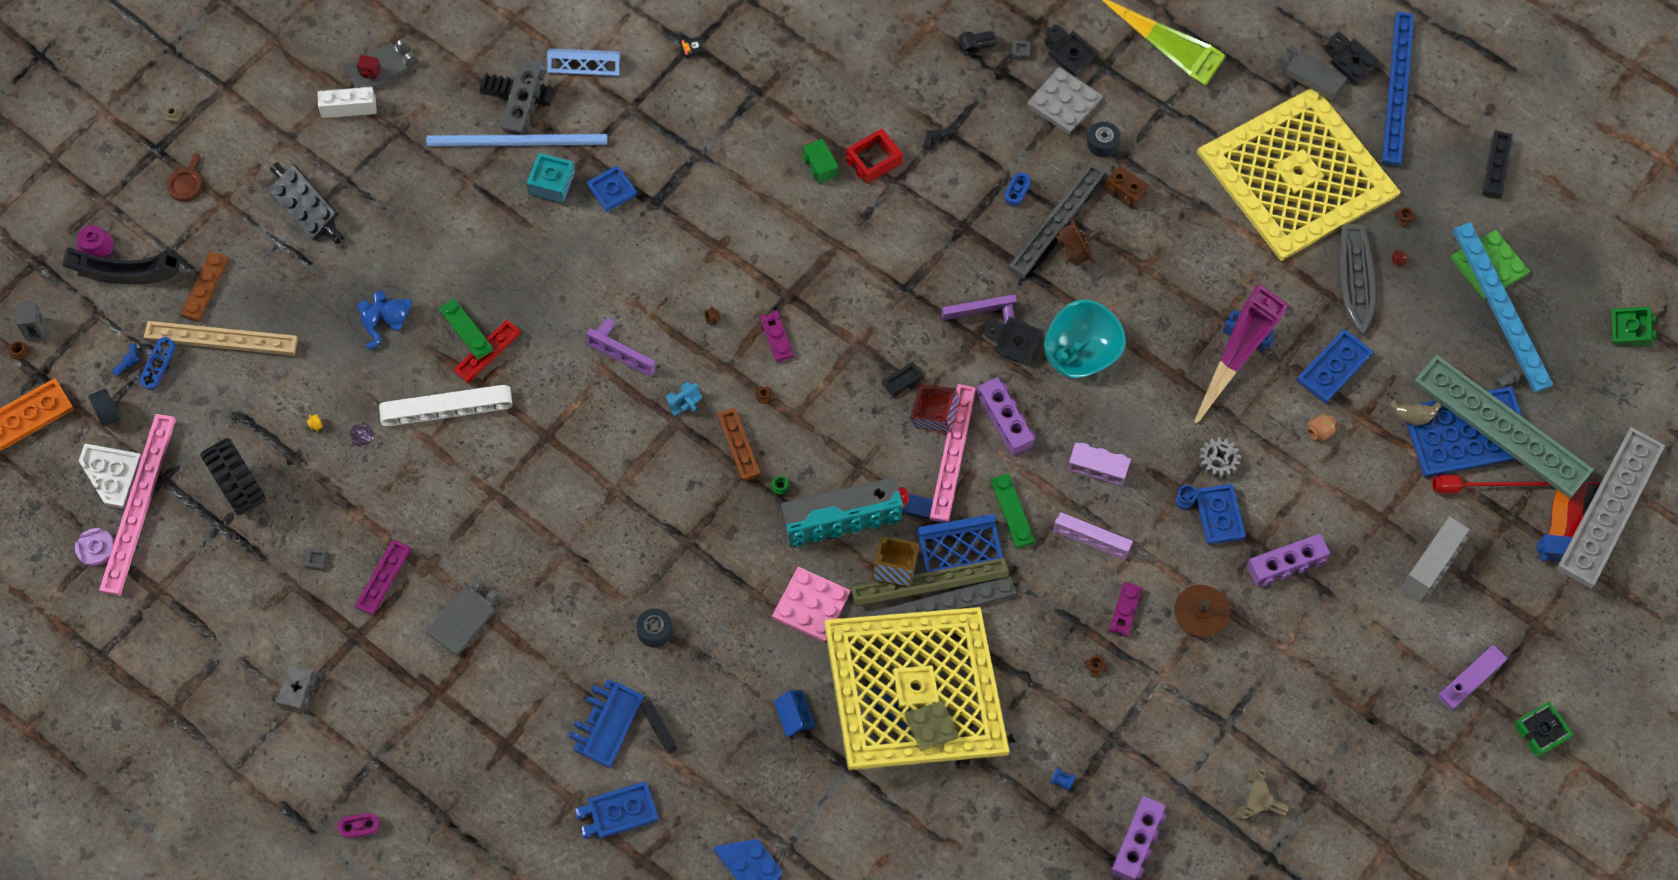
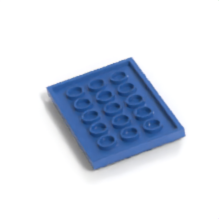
(1453, 445)

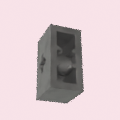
(294, 679)

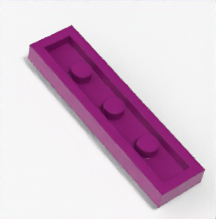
(383, 577)

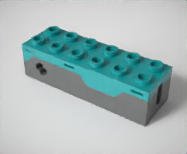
(843, 511)

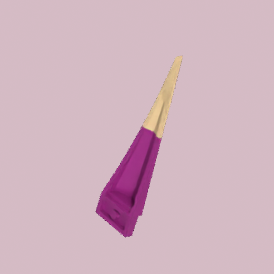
(1254, 323)

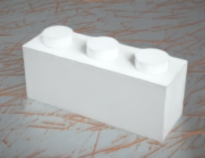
(347, 102)

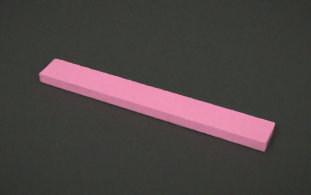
(952, 457)

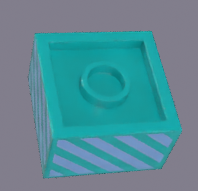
(551, 178)

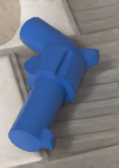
(128, 360)

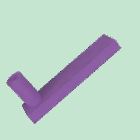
(1003, 303)
(618, 351)
(1472, 677)

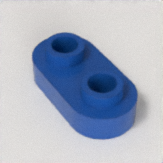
(1016, 190)

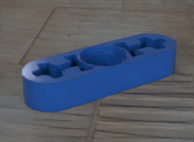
(158, 348)

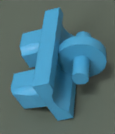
(685, 399)

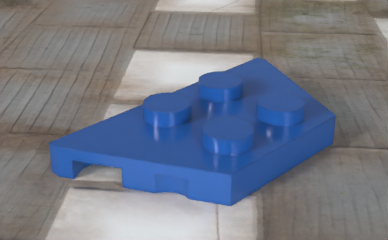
(748, 861)

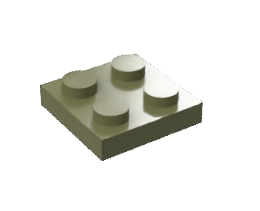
(931, 725)

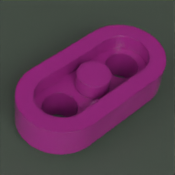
(359, 824)

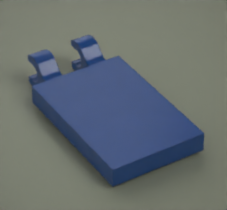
(618, 811)

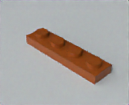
(204, 286)
(738, 444)

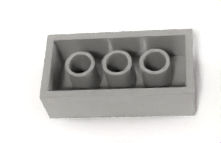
(1436, 560)

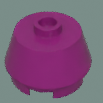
(95, 241)

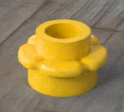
(315, 422)

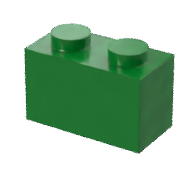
(820, 161)

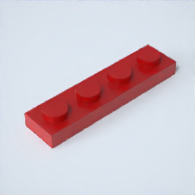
(499, 340)

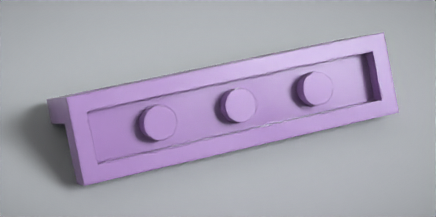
(1092, 536)

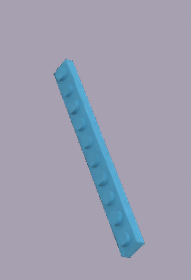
(1502, 307)

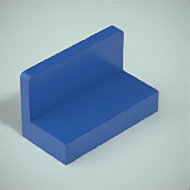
(794, 712)

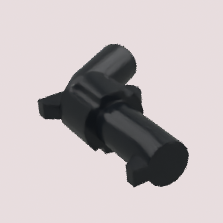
(936, 135)

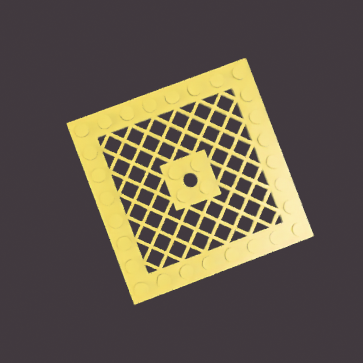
(1305, 104)
(897, 625)

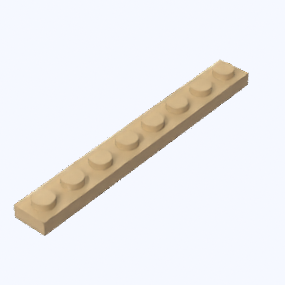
(222, 338)

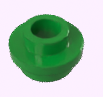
(780, 480)

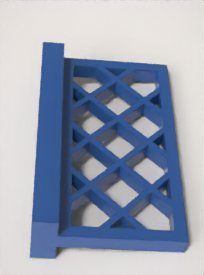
(955, 528)

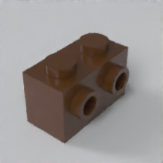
(1126, 187)

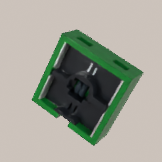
(1543, 729)

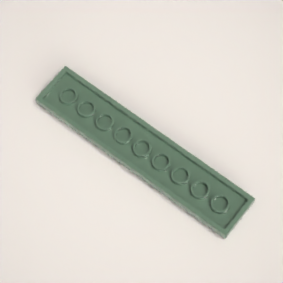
(1503, 426)

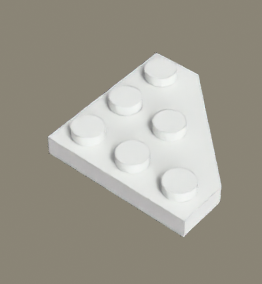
(110, 472)

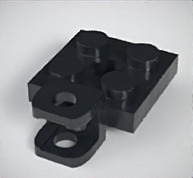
(1064, 44)
(1343, 56)
(1008, 332)

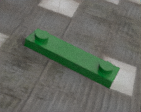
(465, 329)
(1012, 511)

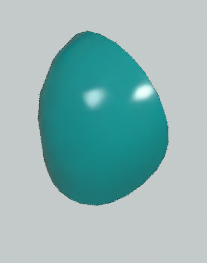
(1084, 339)

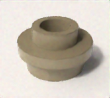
(172, 118)

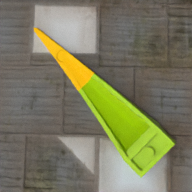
(1191, 55)

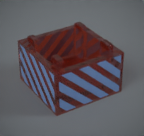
(935, 408)

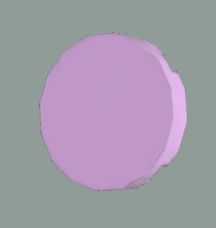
(94, 547)

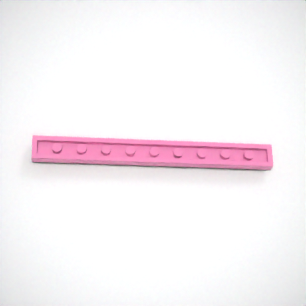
(137, 505)

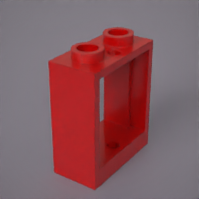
(894, 155)

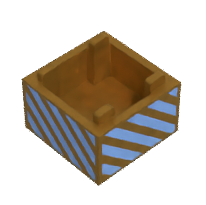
(895, 561)

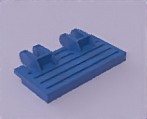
(609, 720)

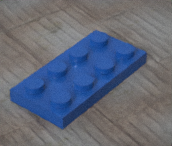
(1334, 366)

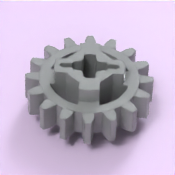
(1220, 456)

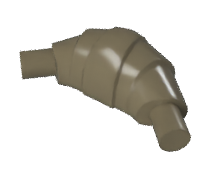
(1415, 413)

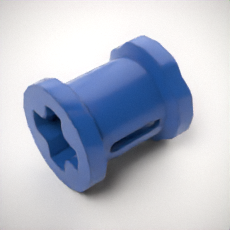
(1062, 779)

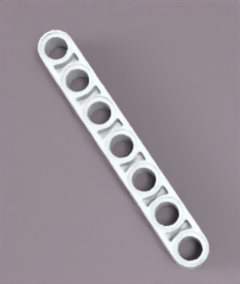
(445, 405)

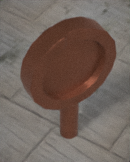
(185, 183)

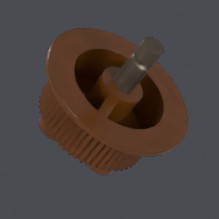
(1077, 243)

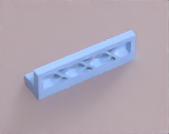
(583, 55)

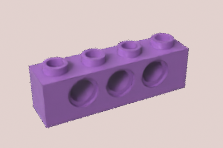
(1014, 441)
(1313, 546)
(1149, 810)

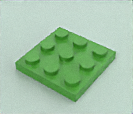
(1503, 258)

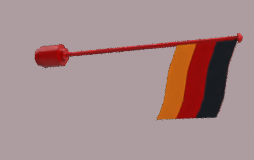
(1565, 512)

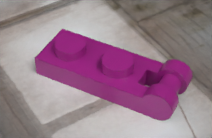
(776, 337)
(1125, 608)

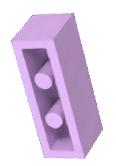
(1099, 464)

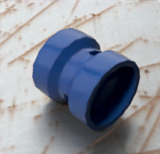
(1187, 493)

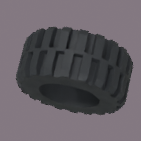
(233, 476)

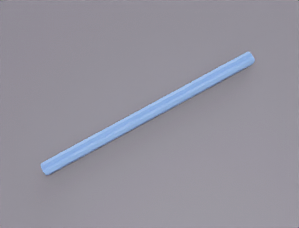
(512, 140)

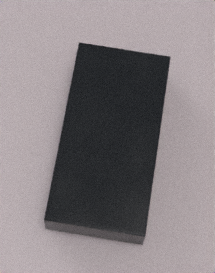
(902, 379)

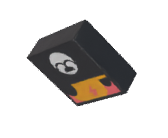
(691, 47)

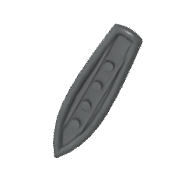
(1357, 276)

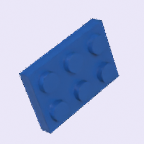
(1220, 514)

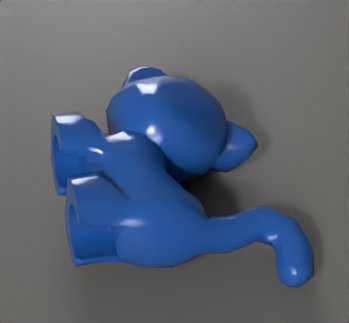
(393, 313)

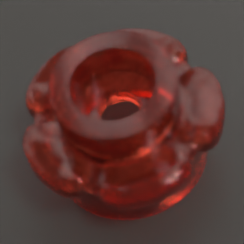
(1399, 258)

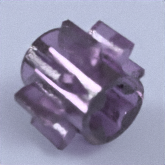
(361, 434)

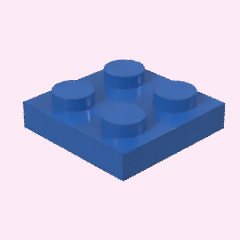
(611, 188)

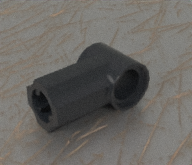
(972, 42)

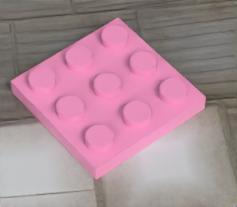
(809, 603)

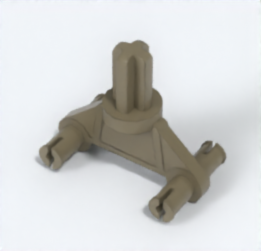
(1259, 798)

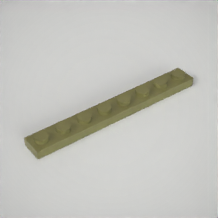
(931, 581)

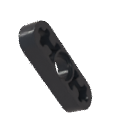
(659, 727)

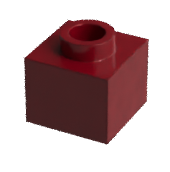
(368, 67)

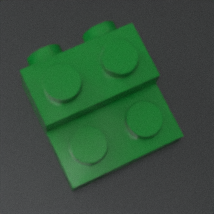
(1633, 326)

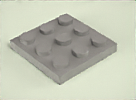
(1064, 101)

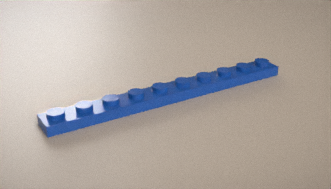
(1398, 89)

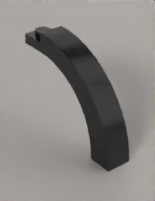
(123, 271)

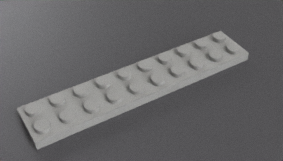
(1610, 508)

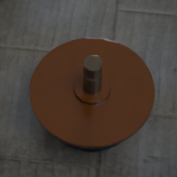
(1202, 611)

